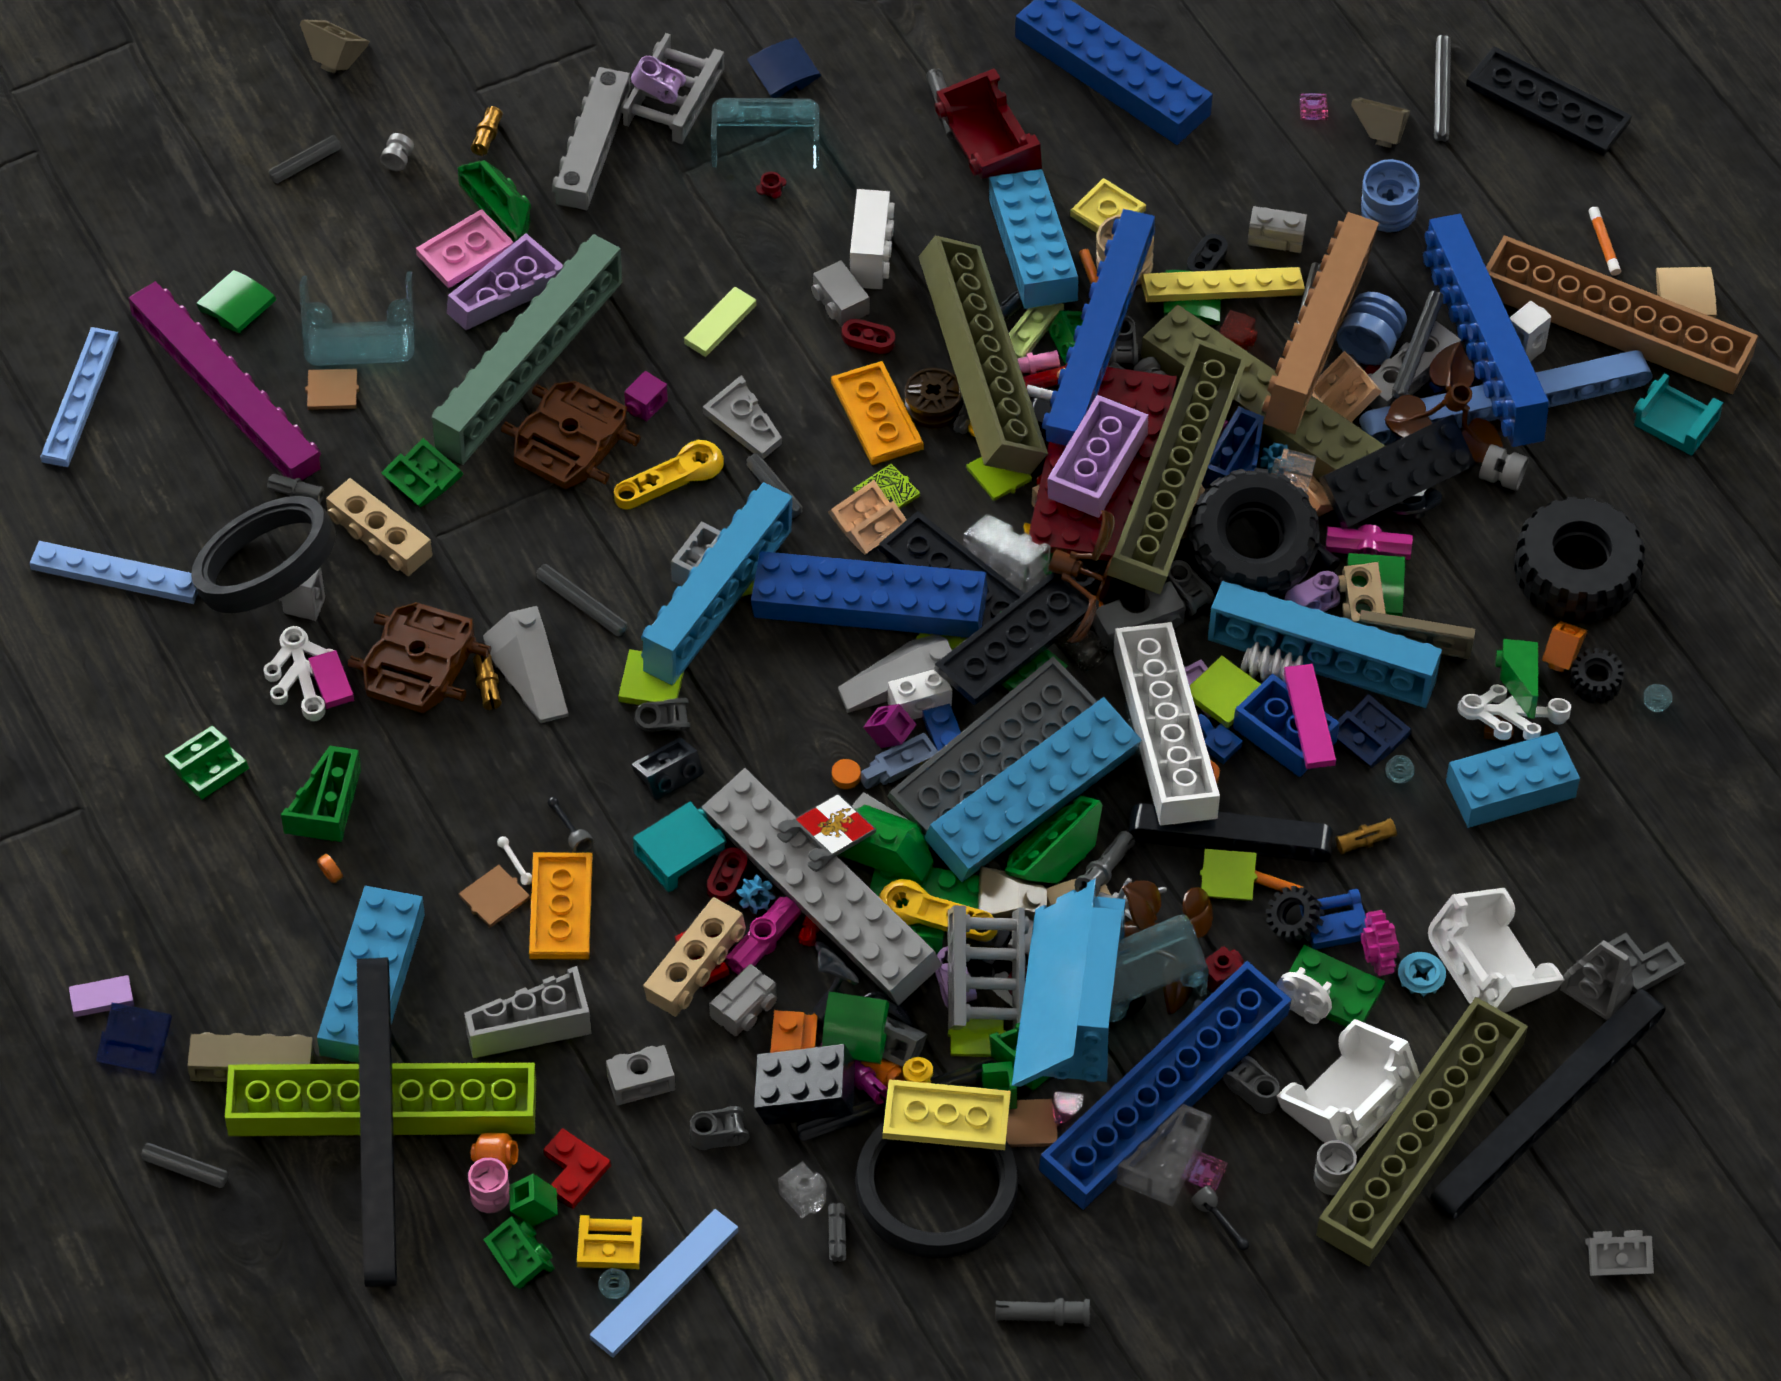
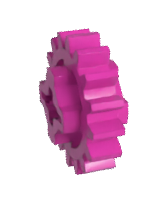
(1380, 942)

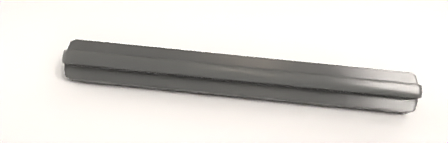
(1442, 88)
(1417, 344)

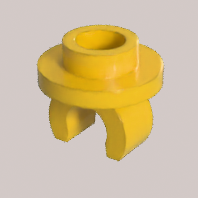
(918, 1070)

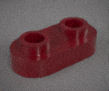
(868, 335)
(727, 877)

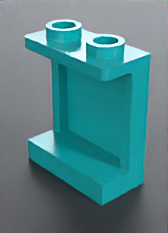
(1676, 416)
(678, 844)

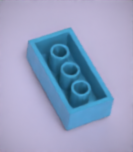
(1512, 779)

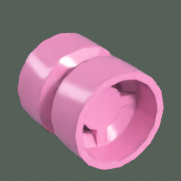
(489, 1185)

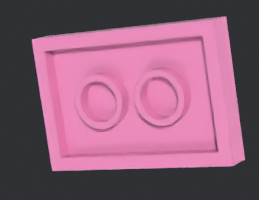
(464, 248)

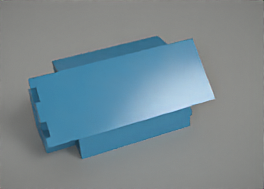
(1069, 988)

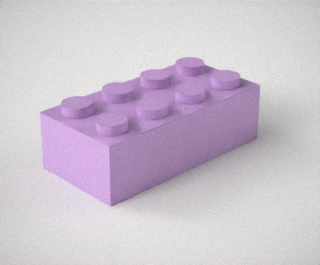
(1097, 456)

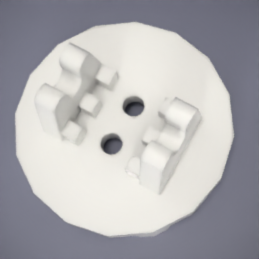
(1307, 995)

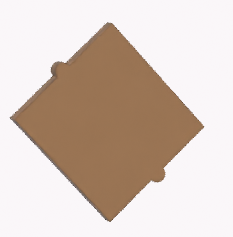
(332, 389)
(494, 896)
(1032, 1124)

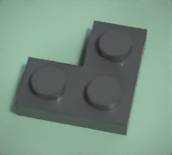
(1652, 966)

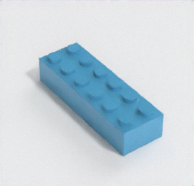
(1033, 238)
(383, 926)

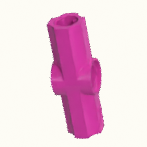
(1368, 540)
(772, 923)

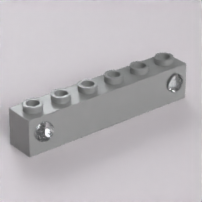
(592, 138)

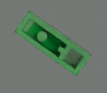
(1520, 672)

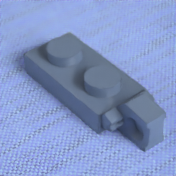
(898, 761)

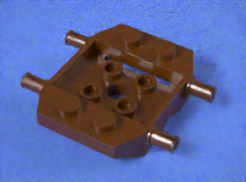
(599, 427)
(447, 645)

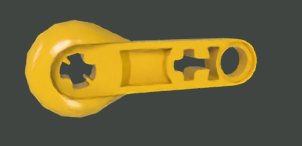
(672, 474)
(927, 909)

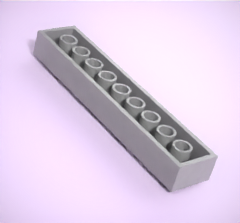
(830, 897)

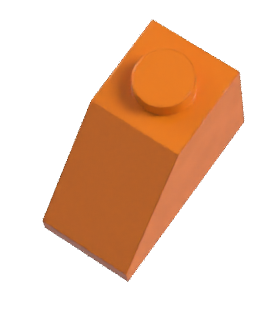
(1563, 646)

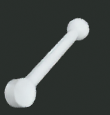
(526, 878)

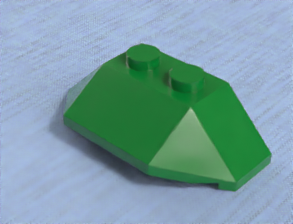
(496, 197)
(1057, 843)
(894, 848)

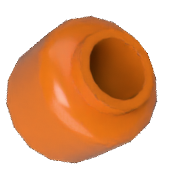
(496, 1146)

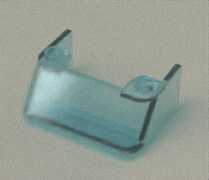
(765, 113)
(358, 341)
(1155, 960)

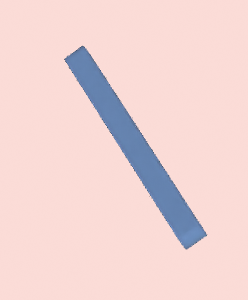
(1560, 385)

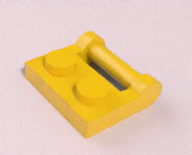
(609, 1250)

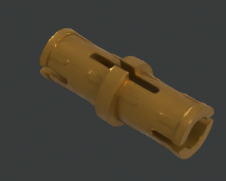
(486, 131)
(487, 681)
(1384, 830)

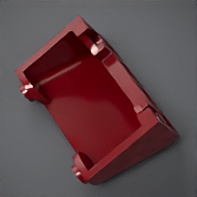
(987, 127)

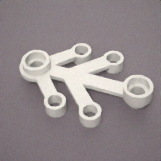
(299, 669)
(1479, 707)

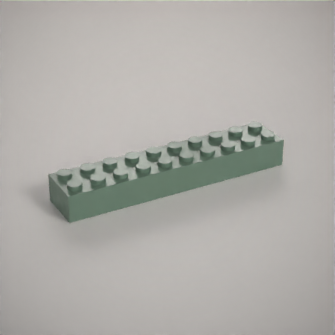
(527, 349)

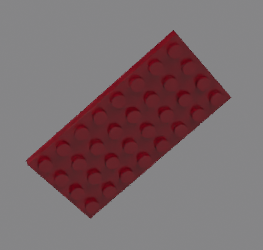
(1075, 530)

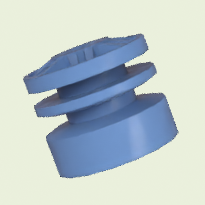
(1390, 195)
(1371, 328)

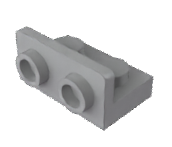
(1620, 1254)

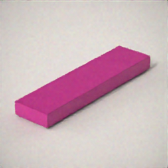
(1309, 716)

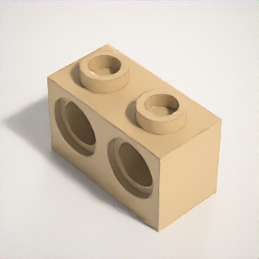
(1369, 594)

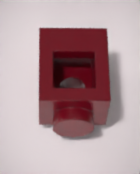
(1219, 974)

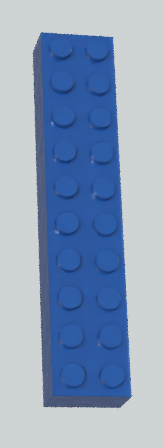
(1486, 330)
(1170, 1075)

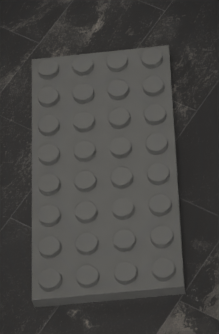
(992, 743)

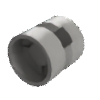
(1513, 469)
(1333, 1166)

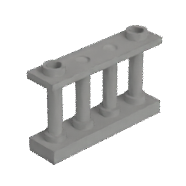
(689, 104)
(960, 953)

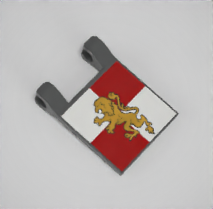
(830, 827)

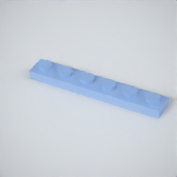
(113, 572)

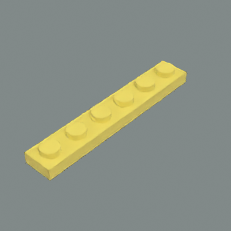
(1222, 284)

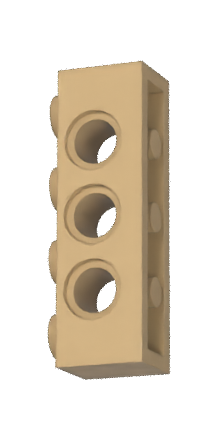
(412, 545)
(696, 941)

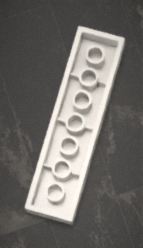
(1167, 724)

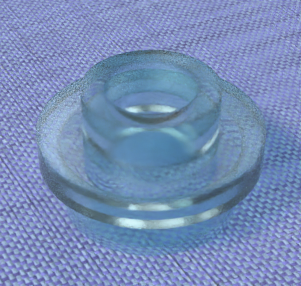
(1654, 703)
(1400, 763)
(614, 1276)

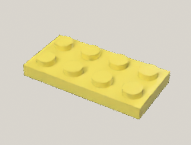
(946, 1114)

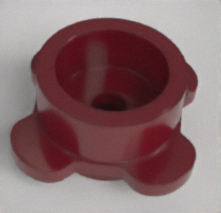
(771, 184)

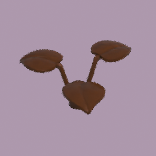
(1455, 372)
(1069, 565)
(1145, 903)

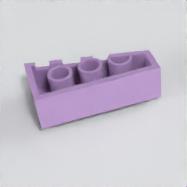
(503, 283)

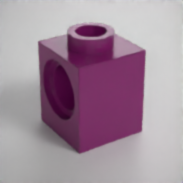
(645, 396)
(889, 725)

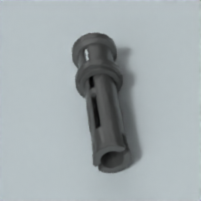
(1102, 868)
(1057, 1311)

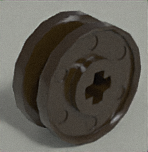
(933, 397)

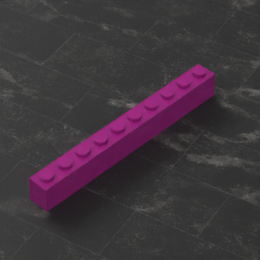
(225, 382)

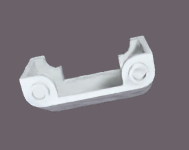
(1484, 953)
(1357, 1089)

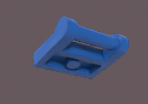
(1342, 926)

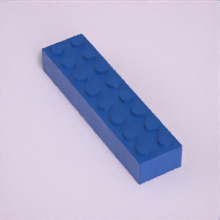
(1114, 67)
(869, 594)

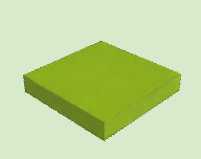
(641, 687)
(1222, 690)

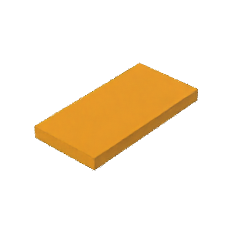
(877, 413)
(560, 905)

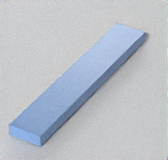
(79, 397)
(663, 1283)

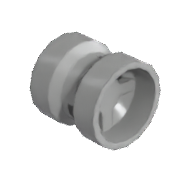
(397, 152)

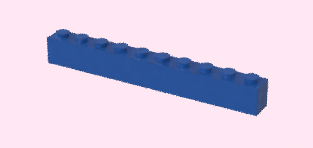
(1100, 325)

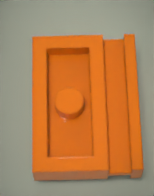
(793, 1031)

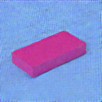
(331, 679)

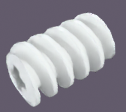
(1267, 664)

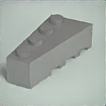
(530, 1017)

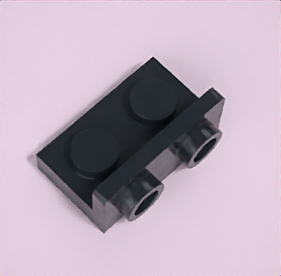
(669, 767)

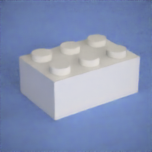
(870, 238)

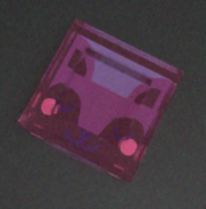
(1313, 106)
(1207, 1171)

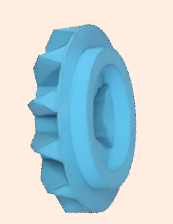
(1424, 963)

